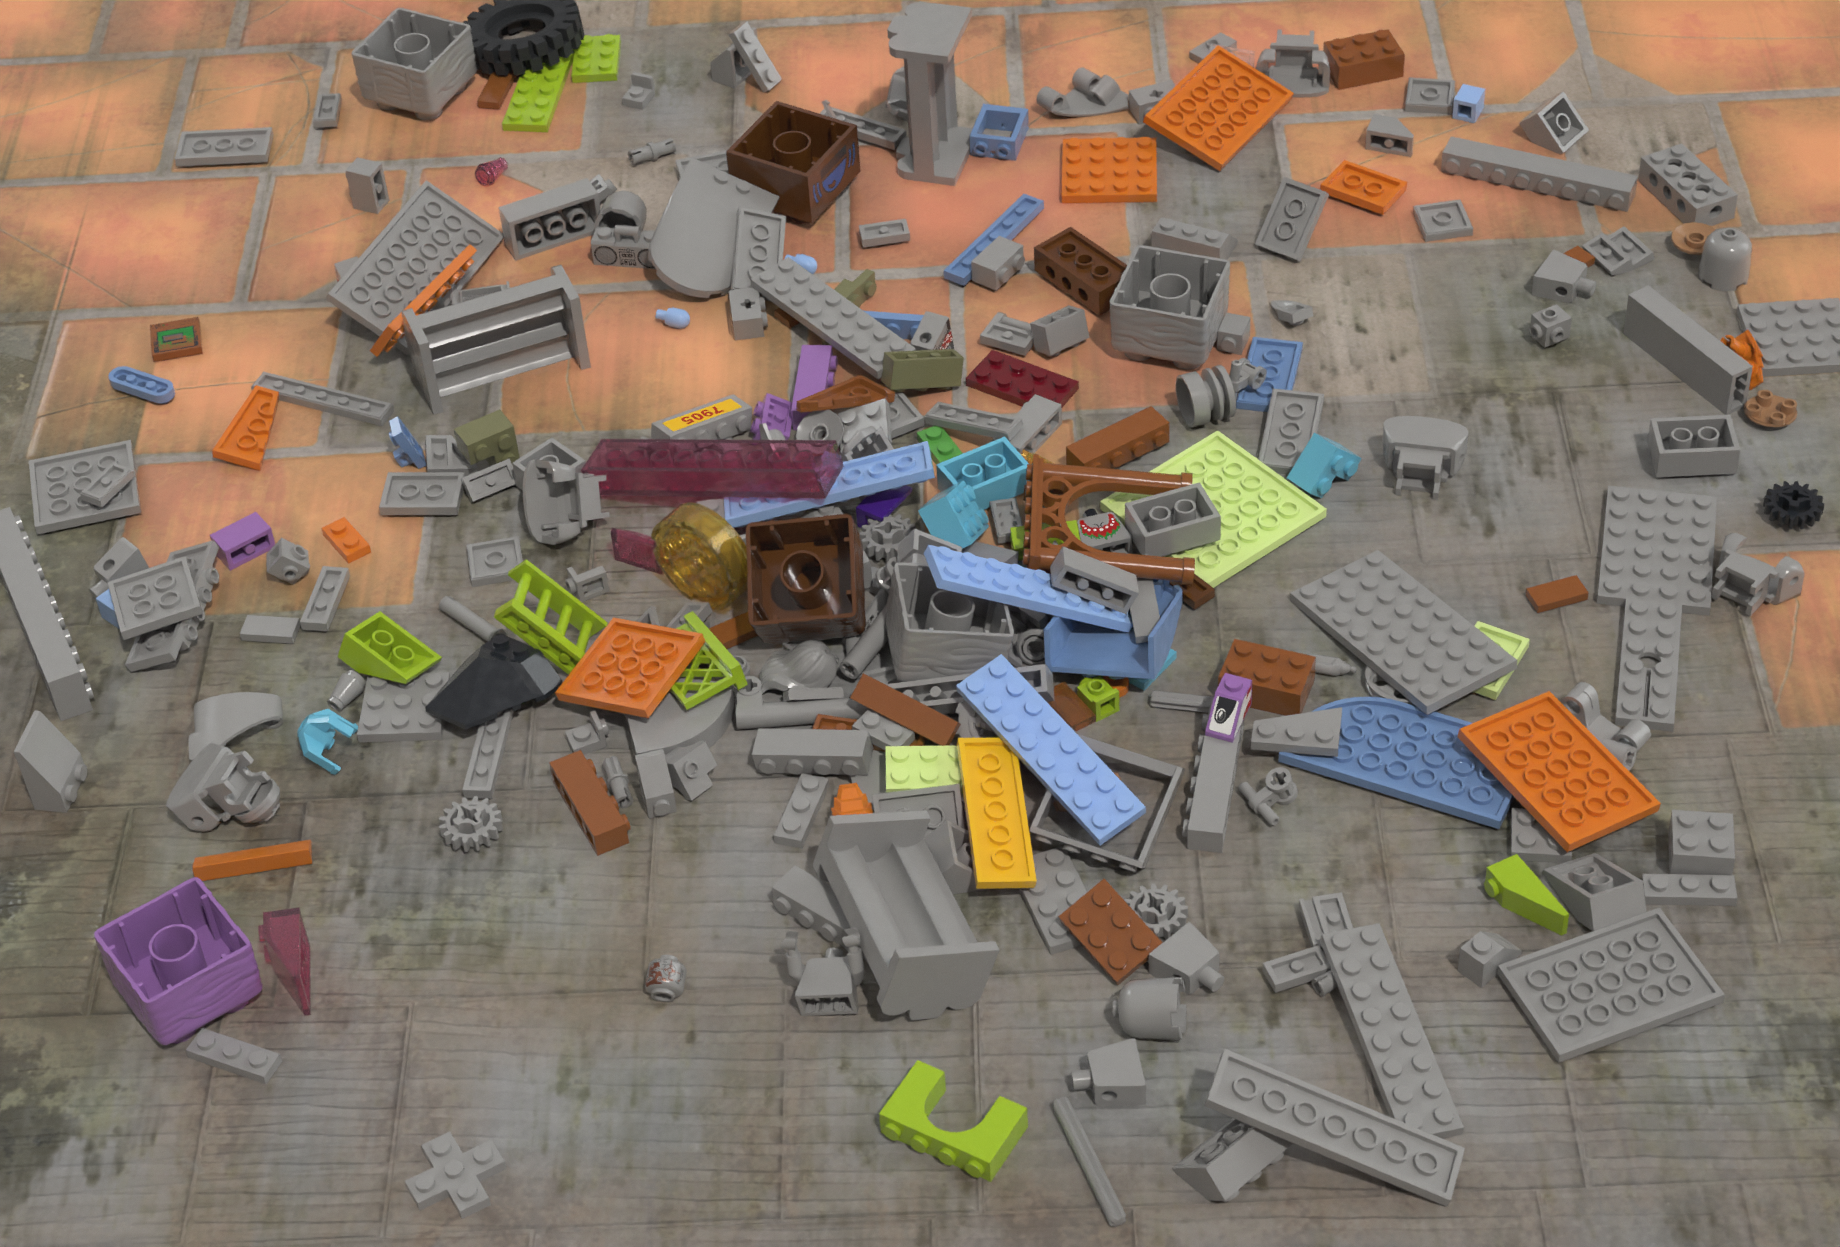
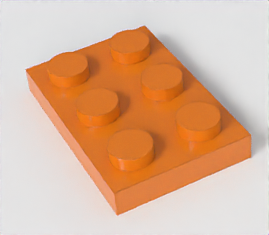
(1363, 187)

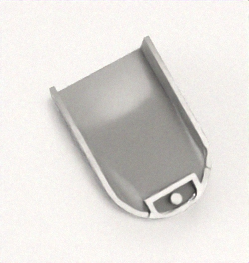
(698, 229)

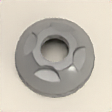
(263, 803)

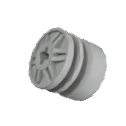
(1205, 396)

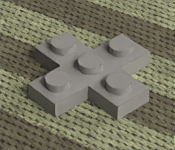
(455, 1175)

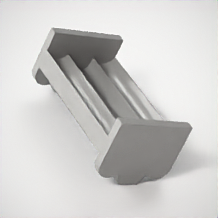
(927, 43)
(496, 336)
(904, 913)

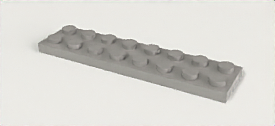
(829, 315)
(1390, 1030)
(1335, 1127)

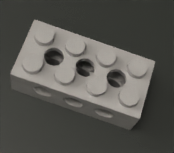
(1687, 186)

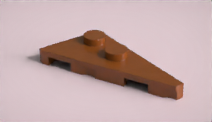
(846, 394)

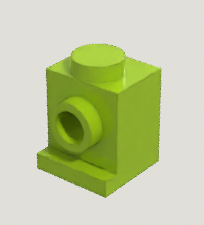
(1096, 692)

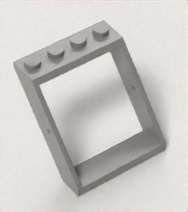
(1099, 852)

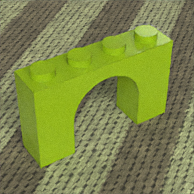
(976, 1150)

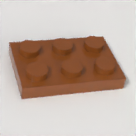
(1110, 931)

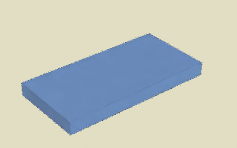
(1281, 362)

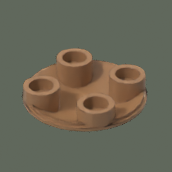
(1770, 409)

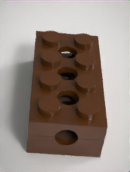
(1079, 268)

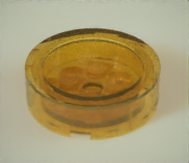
(701, 555)

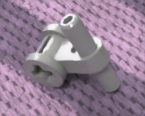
(1245, 374)
(1272, 793)

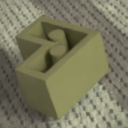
(488, 438)

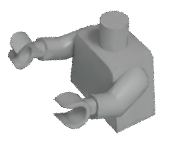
(826, 983)

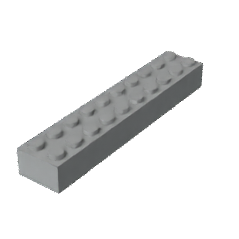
(41, 621)

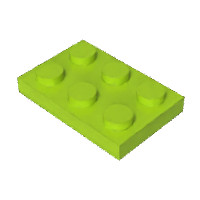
(597, 59)

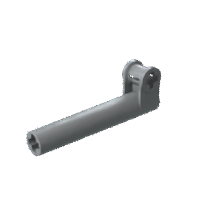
(876, 634)
(755, 713)

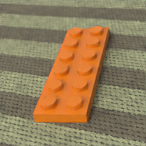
(426, 299)

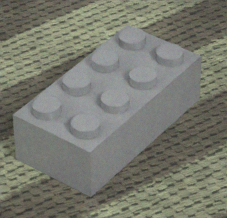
(550, 219)

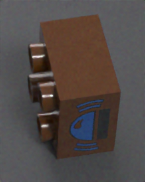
(798, 158)

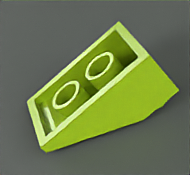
(386, 650)

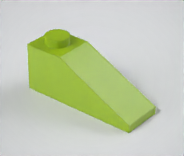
(1523, 893)

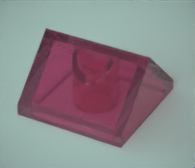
(634, 549)

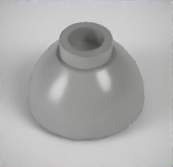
(1031, 647)

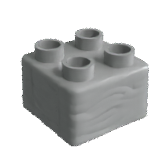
(415, 62)
(1169, 306)
(941, 630)

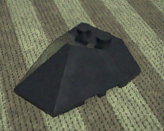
(492, 680)

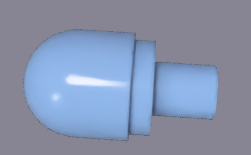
(805, 261)
(674, 317)

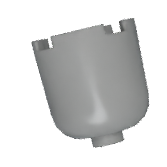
(622, 209)
(1726, 259)
(1152, 1008)

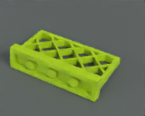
(721, 665)

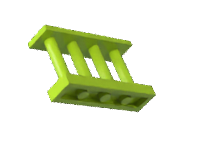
(532, 626)

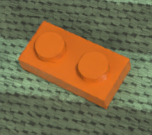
(346, 540)

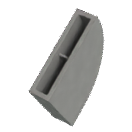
(676, 727)

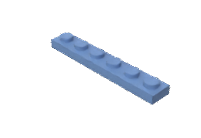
(1006, 226)

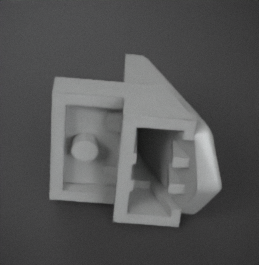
(865, 443)

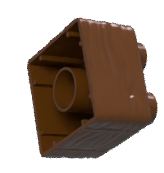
(805, 579)

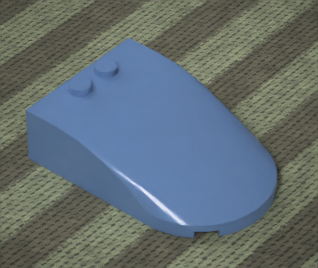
(1104, 651)

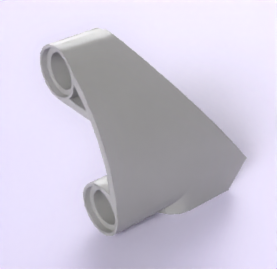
(1089, 97)
(228, 715)
(1622, 743)

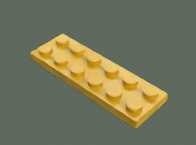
(995, 814)

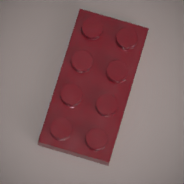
(1019, 381)

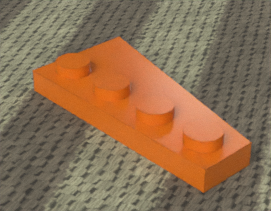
(249, 431)

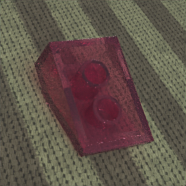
(289, 953)

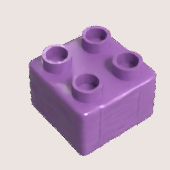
(179, 962)

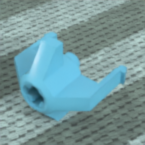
(317, 734)

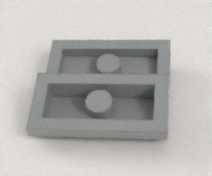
(1619, 251)

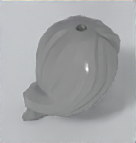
(803, 667)

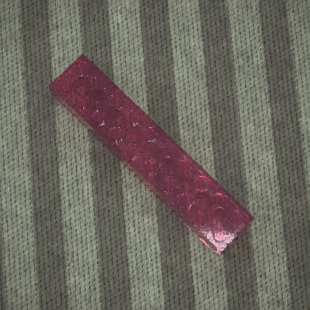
(716, 468)

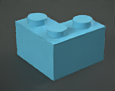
(1320, 464)

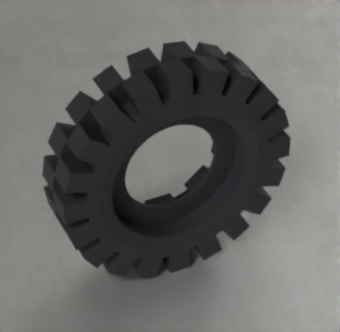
(559, 36)

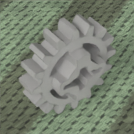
(885, 536)
(471, 823)
(1157, 909)

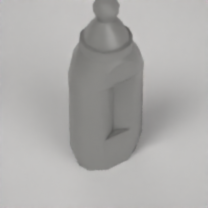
(1332, 665)

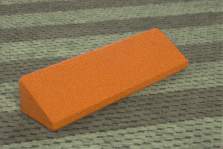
(253, 860)

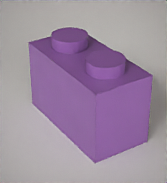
(243, 540)

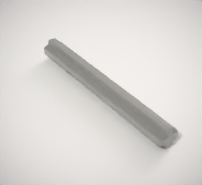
(1089, 1162)

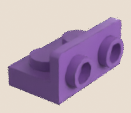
(773, 412)

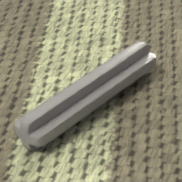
(1181, 701)

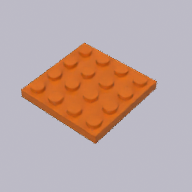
(1109, 170)
(630, 667)

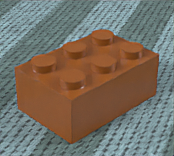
(1364, 59)
(1278, 676)

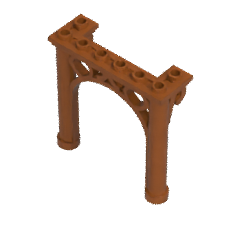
(1075, 481)

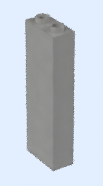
(1687, 350)

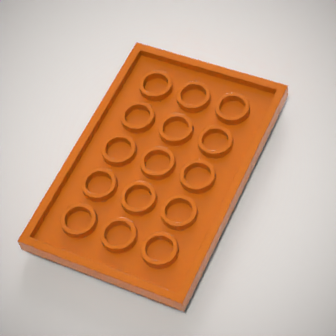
(1218, 108)
(1558, 771)

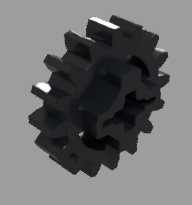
(1793, 505)

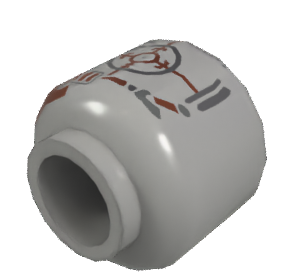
(665, 978)

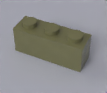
(922, 369)

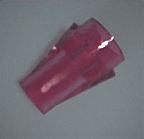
(490, 171)

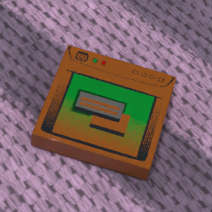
(176, 339)

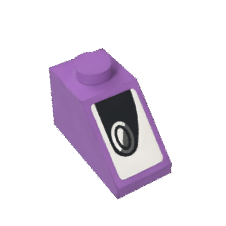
(1229, 707)

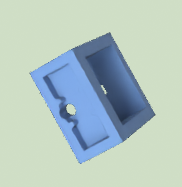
(1004, 119)

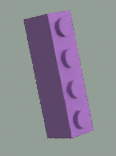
(813, 375)

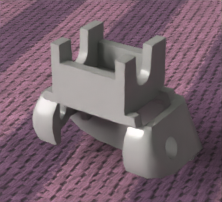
(1295, 65)
(1417, 449)
(555, 496)
(1755, 581)
(224, 778)

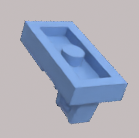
(409, 449)

